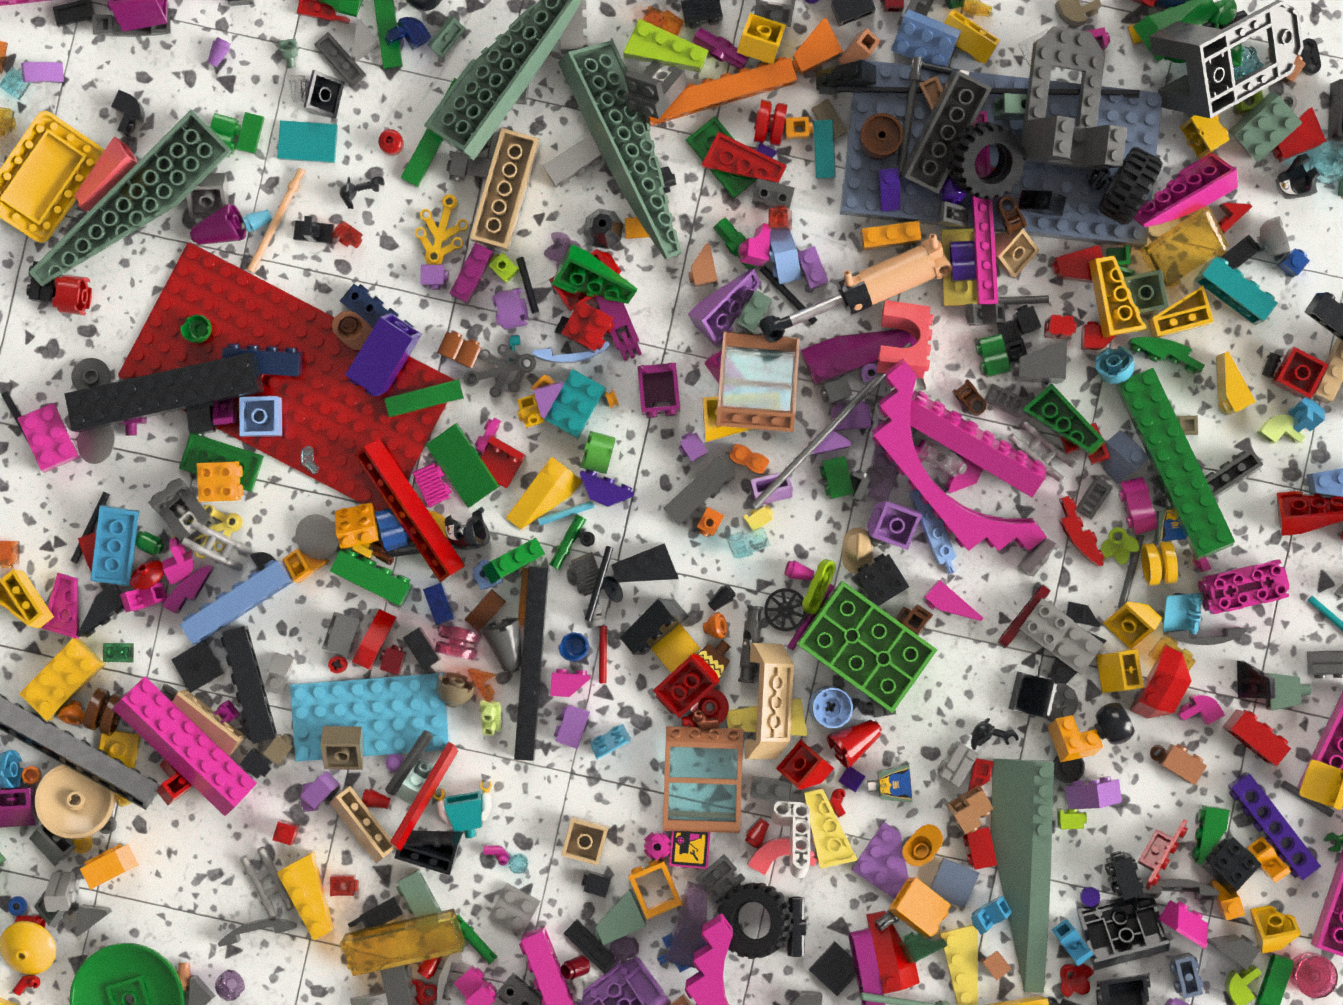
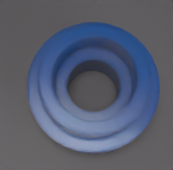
(23, 905)

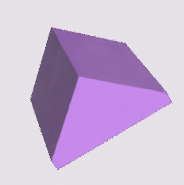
(832, 443)

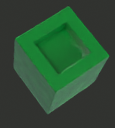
(1121, 254)

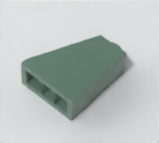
(620, 920)

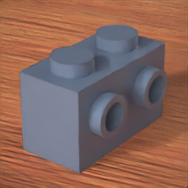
(1187, 981)

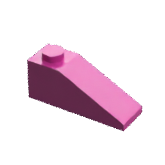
(946, 600)

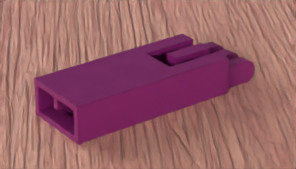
(621, 318)

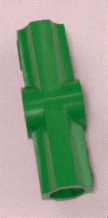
(731, 238)

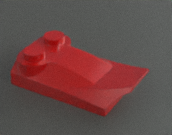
(571, 300)
(686, 685)

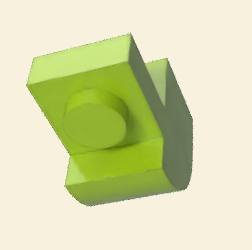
(1237, 983)

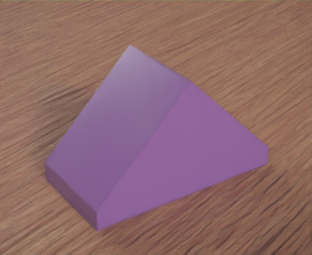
(546, 396)
(319, 790)

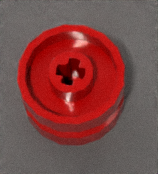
(769, 122)

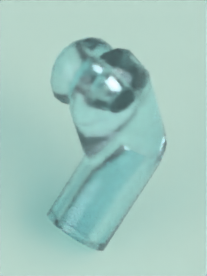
(307, 459)

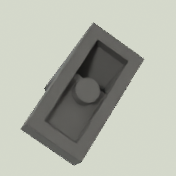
(50, 918)

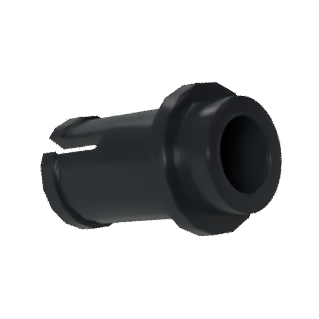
(1271, 364)
(591, 542)

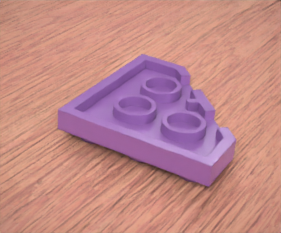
(883, 861)

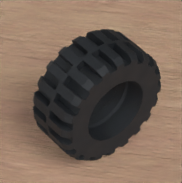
(1006, 171)
(1130, 186)
(779, 917)

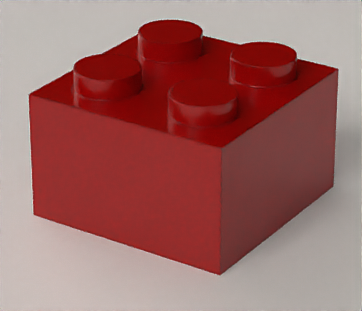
(1299, 373)

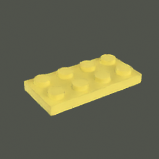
(958, 292)

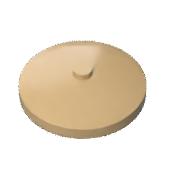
(72, 804)

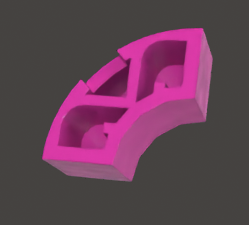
(1138, 505)

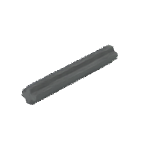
(409, 762)

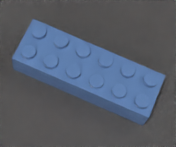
(237, 602)

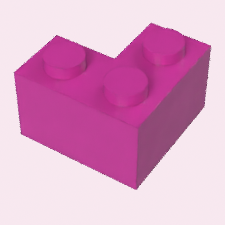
(475, 987)

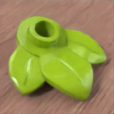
(1119, 548)

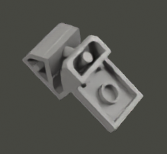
(1061, 636)

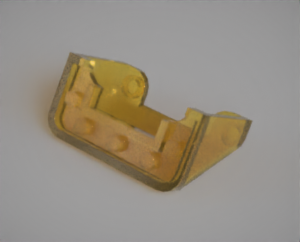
(1185, 246)

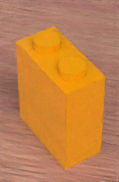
(919, 907)

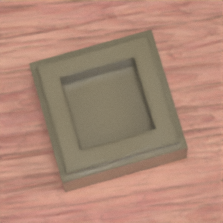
(1189, 424)

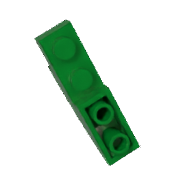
(1160, 348)

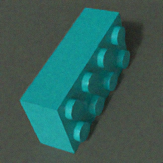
(1236, 290)

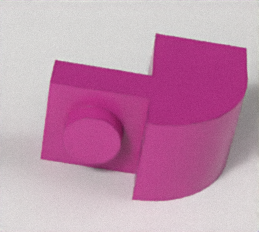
(180, 565)
(142, 599)
(1205, 706)

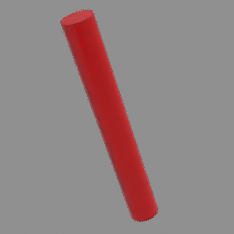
(602, 654)

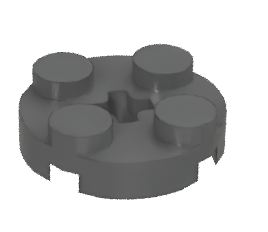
(1069, 699)

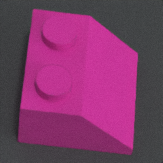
(1185, 922)

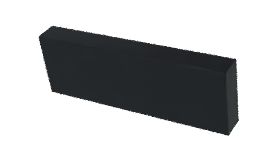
(589, 945)

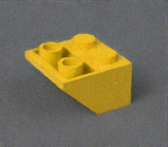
(1119, 671)

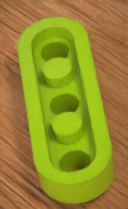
(819, 586)

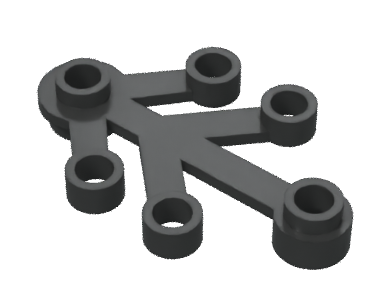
(503, 369)

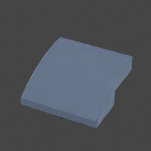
(954, 882)

